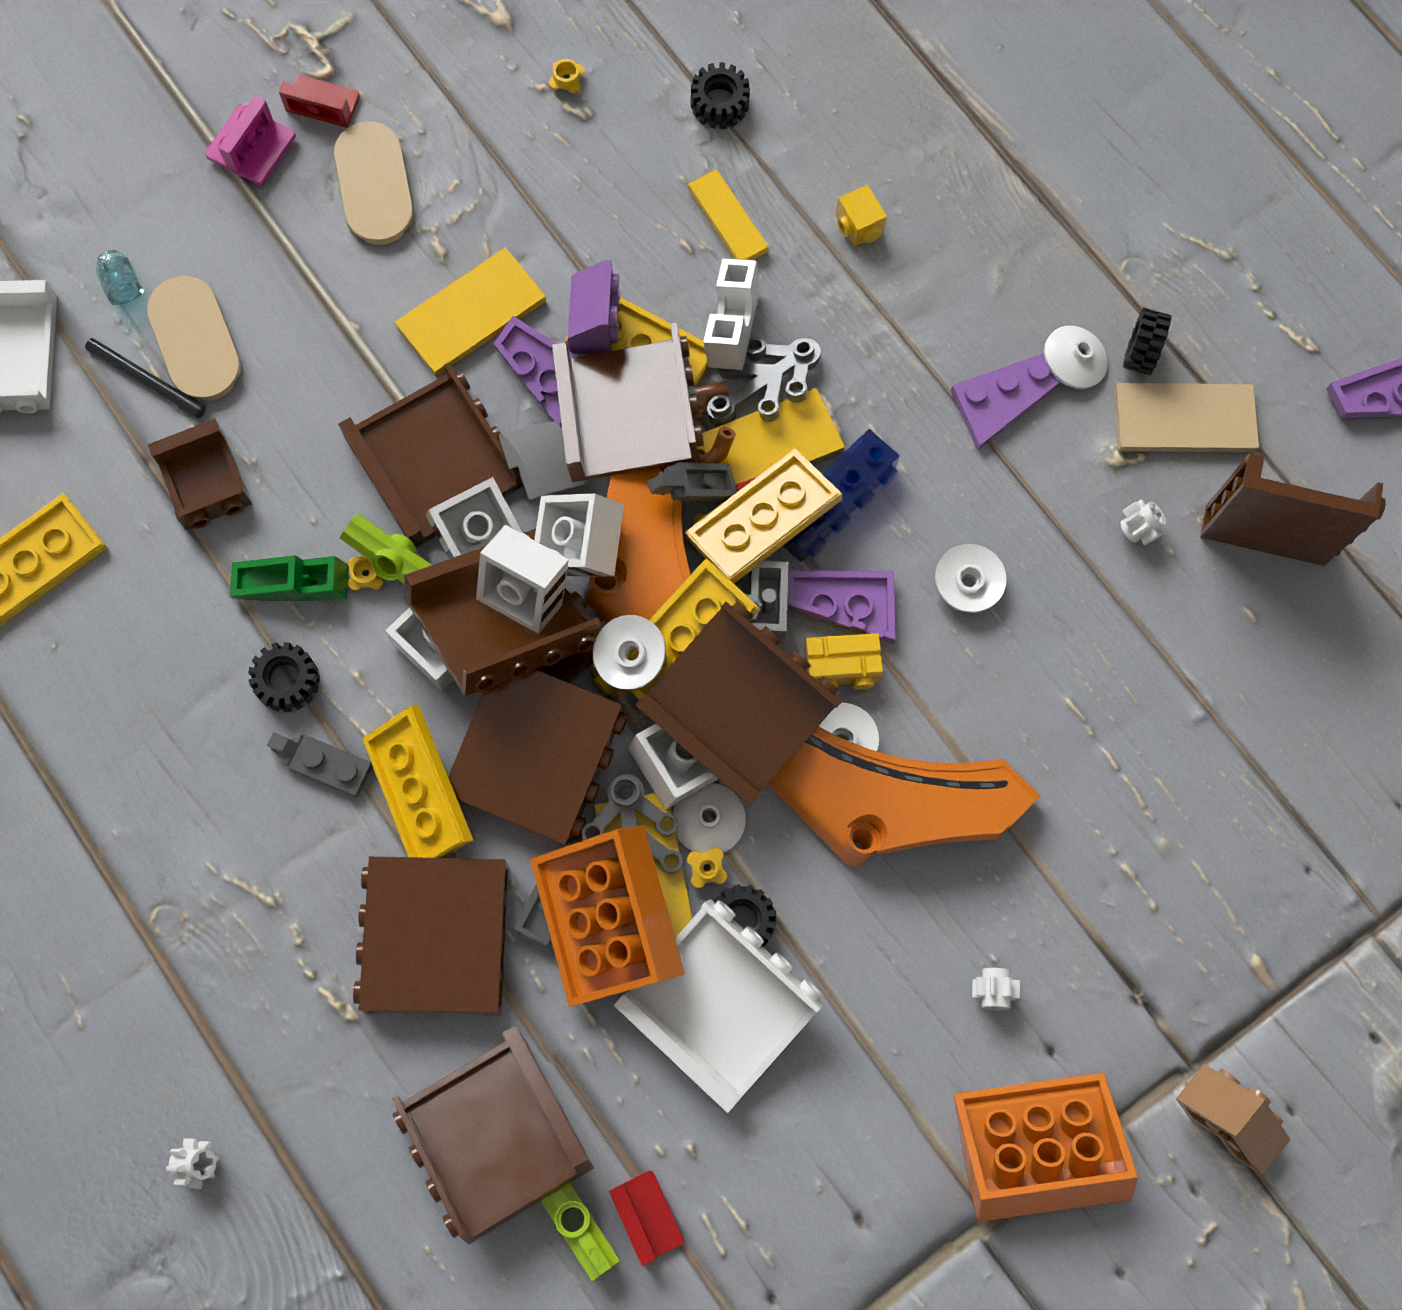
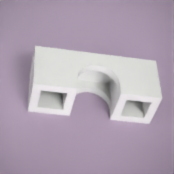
(730, 328)

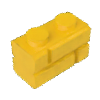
(845, 659)

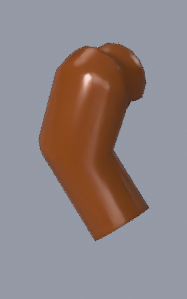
(706, 393)
(720, 447)

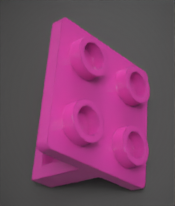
(251, 142)

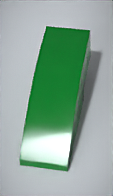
(290, 579)

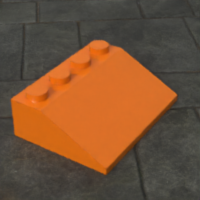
(607, 915)
(1044, 1147)

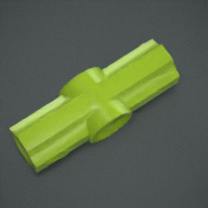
(389, 555)
(588, 1242)

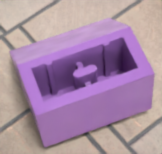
(594, 309)

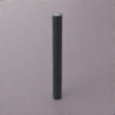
(145, 378)

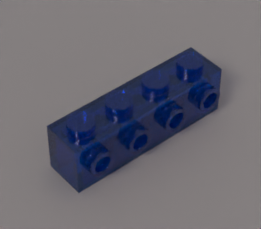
(856, 476)

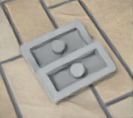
(540, 459)

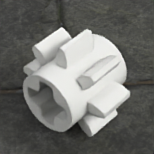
(1143, 522)
(996, 988)
(192, 1163)

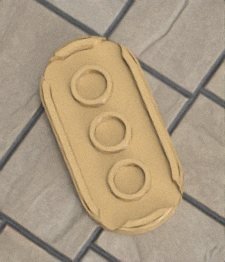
(373, 183)
(194, 338)

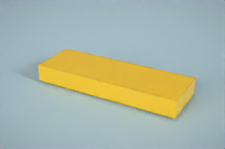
(727, 217)

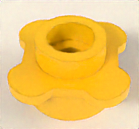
(564, 68)
(357, 581)
(715, 874)

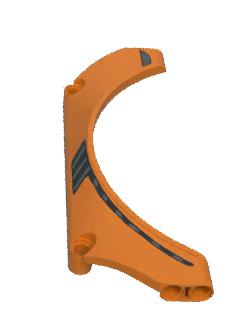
(829, 781)

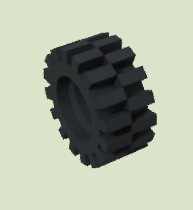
(720, 79)
(1147, 341)
(276, 657)
(756, 901)

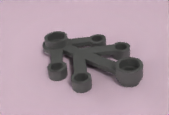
(768, 377)
(628, 816)

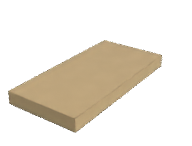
(1186, 417)

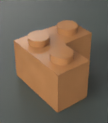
(1235, 1116)

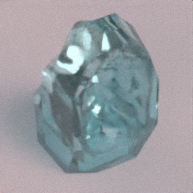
(118, 277)

